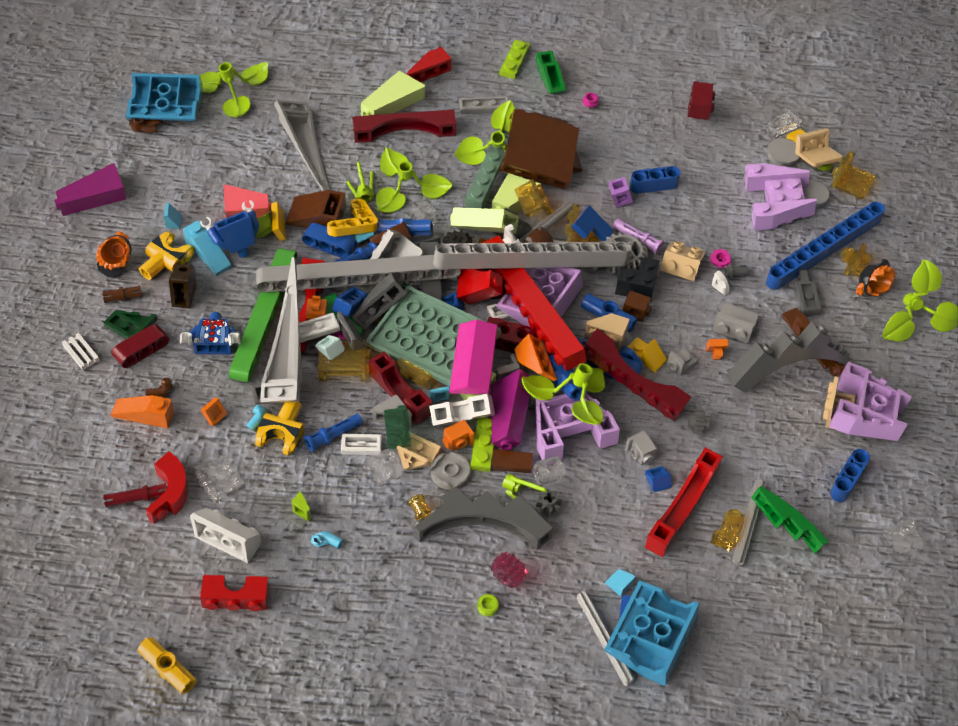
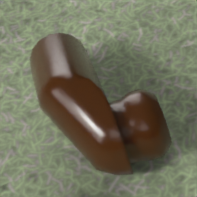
(162, 390)

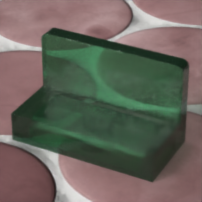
(397, 427)

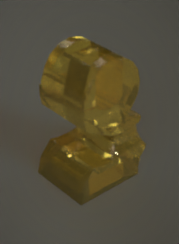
(728, 534)

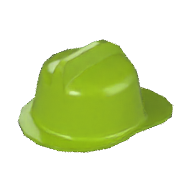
(265, 225)

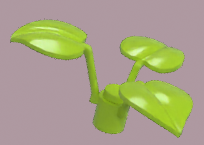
(253, 75)
(471, 148)
(395, 163)
(945, 318)
(585, 377)

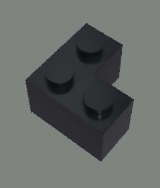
(638, 281)

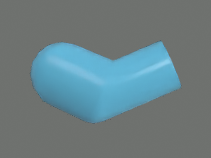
(259, 412)
(325, 538)

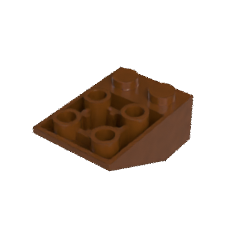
(316, 208)

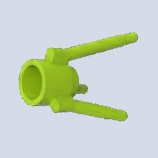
(364, 191)
(514, 484)

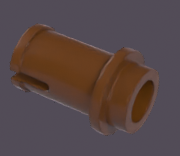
(836, 369)

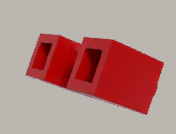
(252, 595)

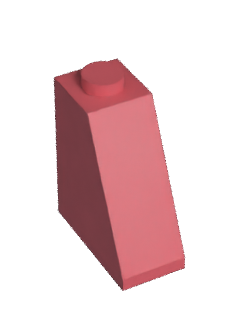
(236, 196)

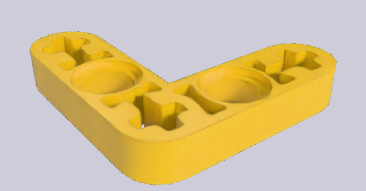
(363, 221)

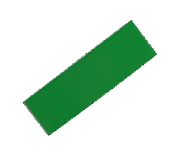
(550, 72)

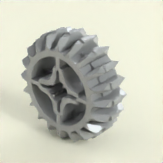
(638, 249)

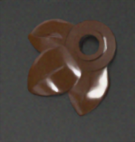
(147, 126)

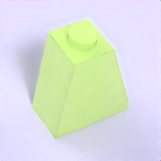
(506, 195)

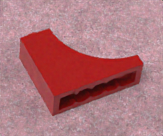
(478, 285)

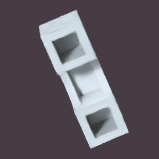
(470, 409)

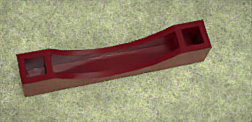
(370, 127)
(665, 398)

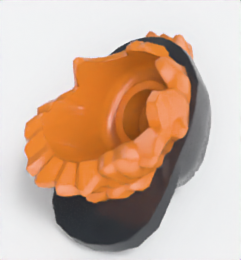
(113, 255)
(876, 279)

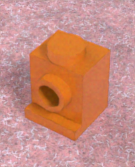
(458, 436)

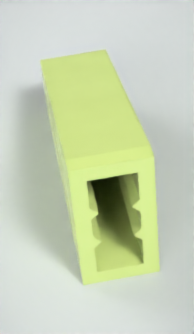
(393, 95)
(483, 219)

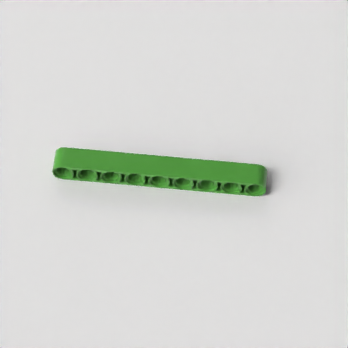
(259, 325)

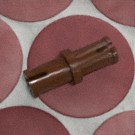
(121, 294)

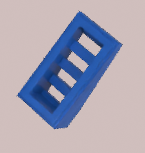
(347, 302)

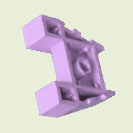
(782, 194)
(875, 405)
(556, 420)

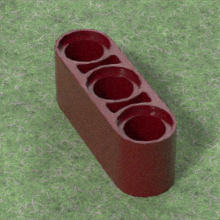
(140, 346)

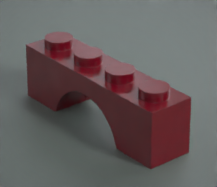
(387, 375)

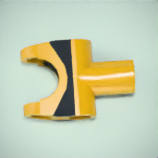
(163, 255)
(281, 427)

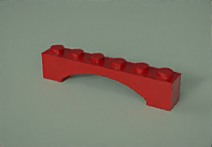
(674, 518)

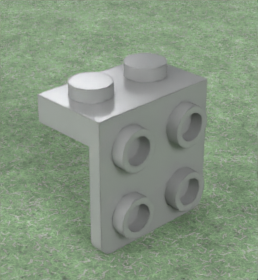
(394, 245)
(735, 322)

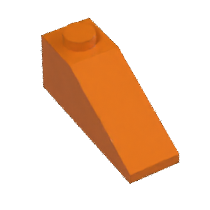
(533, 354)
(145, 410)

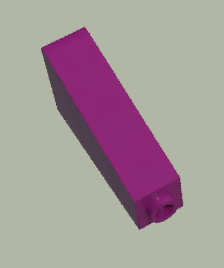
(91, 191)
(510, 409)

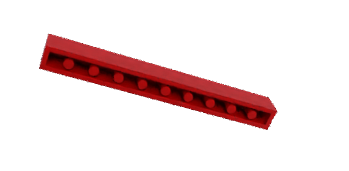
(541, 315)

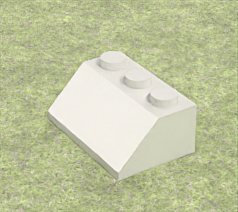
(225, 533)

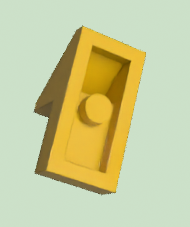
(649, 353)

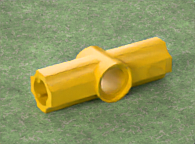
(175, 674)

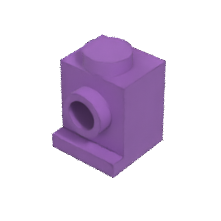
(620, 192)

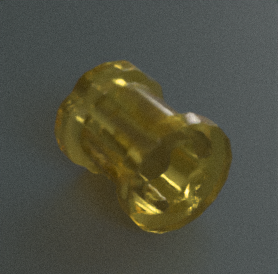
(421, 503)

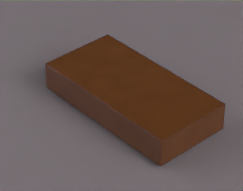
(512, 461)

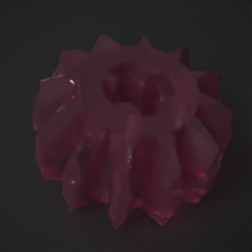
(508, 569)

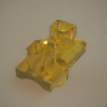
(854, 259)

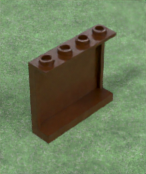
(540, 149)

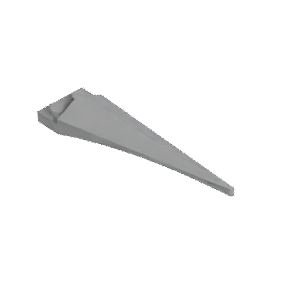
(299, 126)
(284, 369)

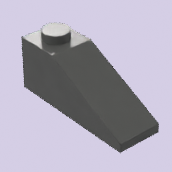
(378, 301)

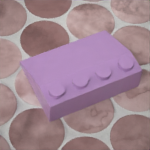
(557, 284)

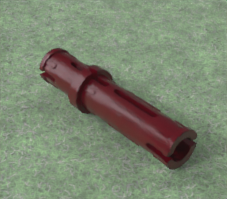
(134, 495)

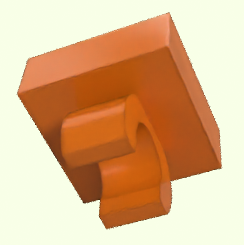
(316, 307)
(717, 347)
(214, 411)

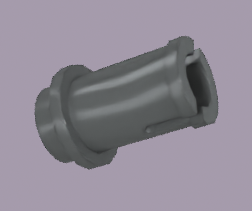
(734, 271)

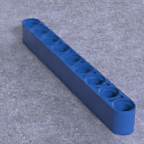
(825, 245)

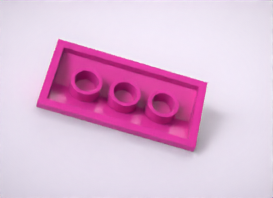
(473, 358)

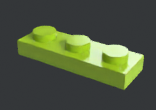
(514, 59)
(482, 446)

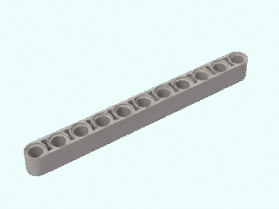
(531, 255)
(352, 273)

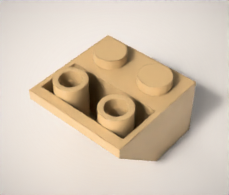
(612, 325)

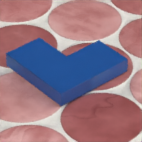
(591, 221)

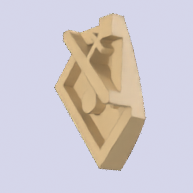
(420, 454)

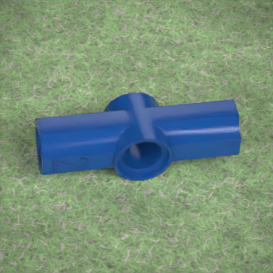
(415, 227)
(601, 308)
(569, 389)

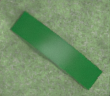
(783, 514)

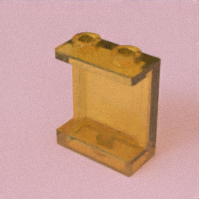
(347, 363)

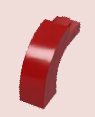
(176, 493)

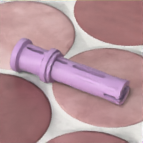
(650, 242)

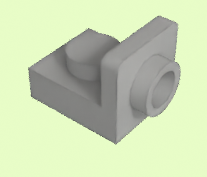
(681, 361)
(506, 370)

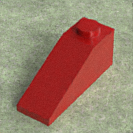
(431, 65)

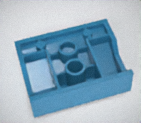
(165, 97)
(652, 632)

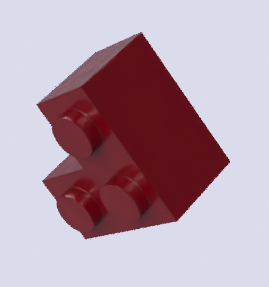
(701, 100)

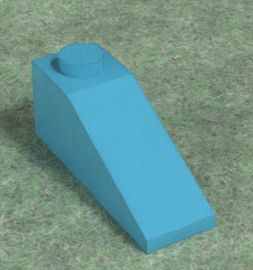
(205, 248)

